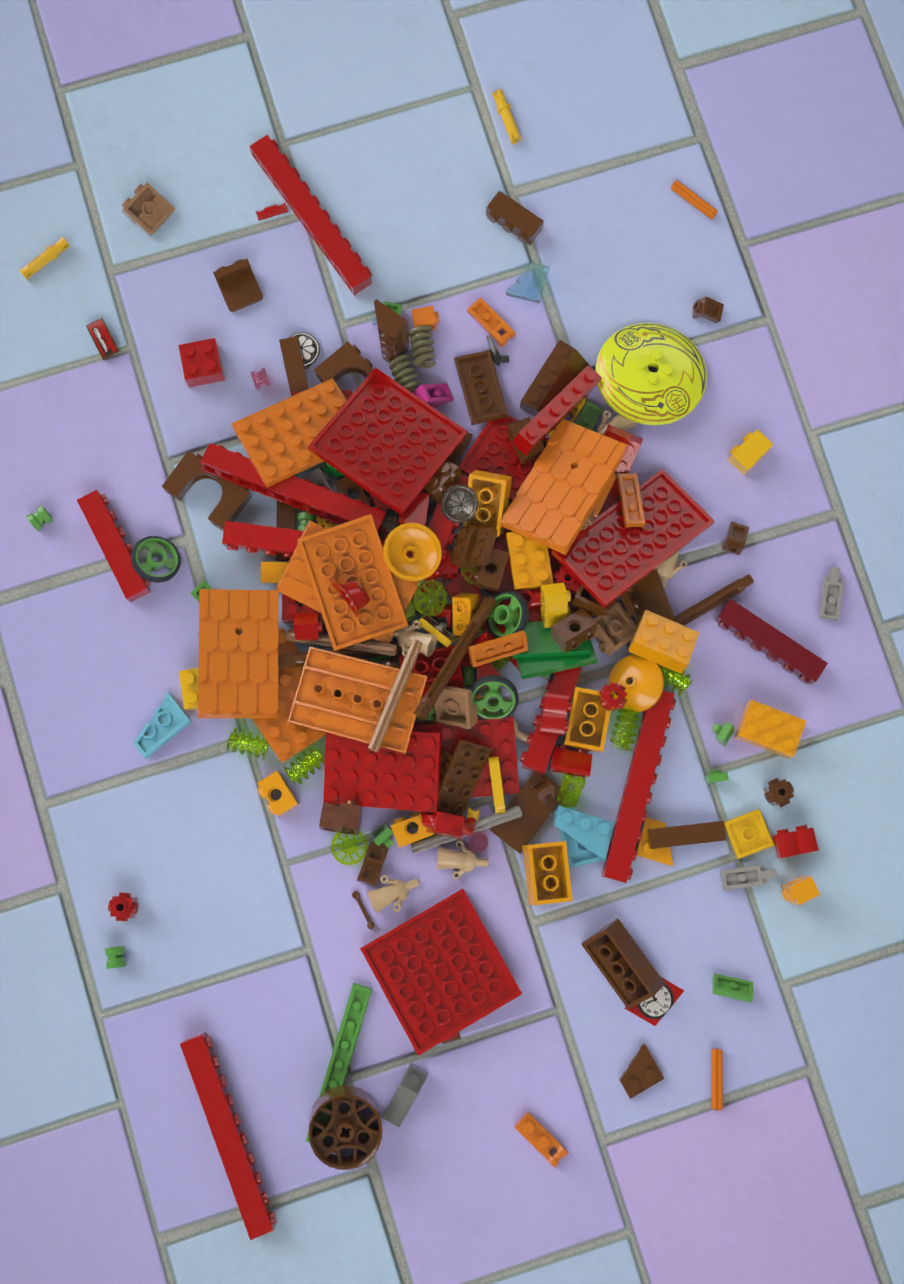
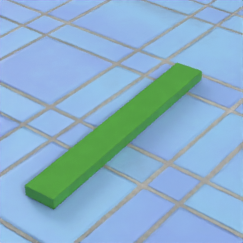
(344, 1045)

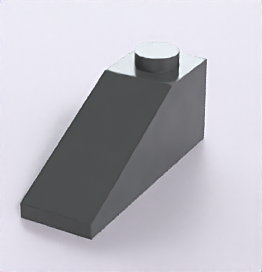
(405, 1094)

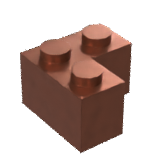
(341, 818)

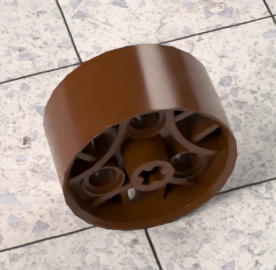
(345, 1128)

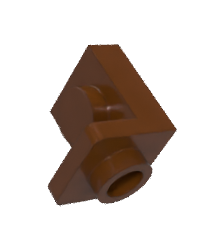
(708, 309)
(735, 538)

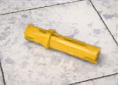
(503, 108)
(44, 258)

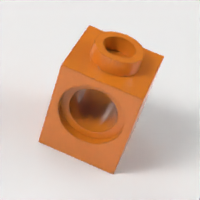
(425, 317)

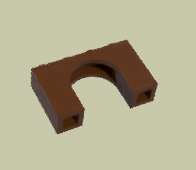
(342, 362)
(189, 471)

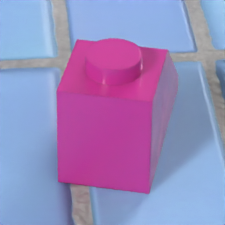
(434, 394)

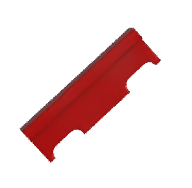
(271, 211)

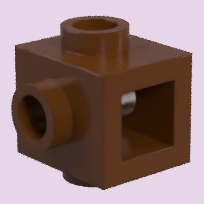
(771, 792)

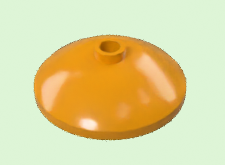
(423, 546)
(646, 684)

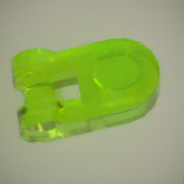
(567, 797)

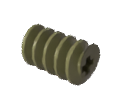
(421, 348)
(402, 372)

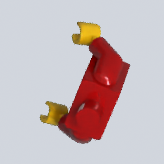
(449, 824)

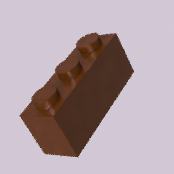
(514, 218)

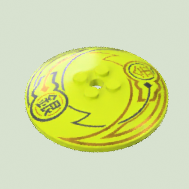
(646, 395)

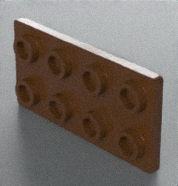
(648, 595)
(460, 775)

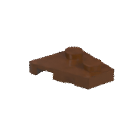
(641, 1073)

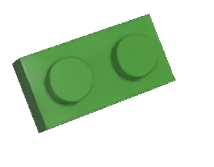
(732, 987)

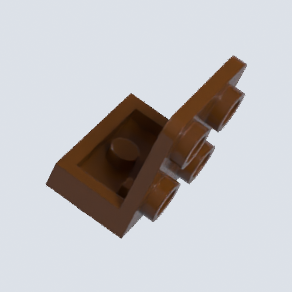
(238, 285)

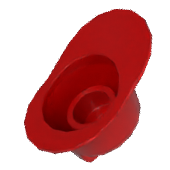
(353, 594)

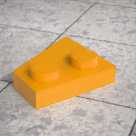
(660, 855)

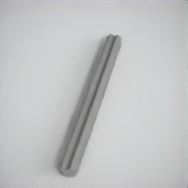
(481, 824)

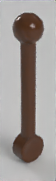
(356, 895)

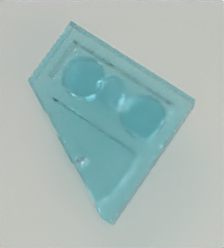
(530, 284)

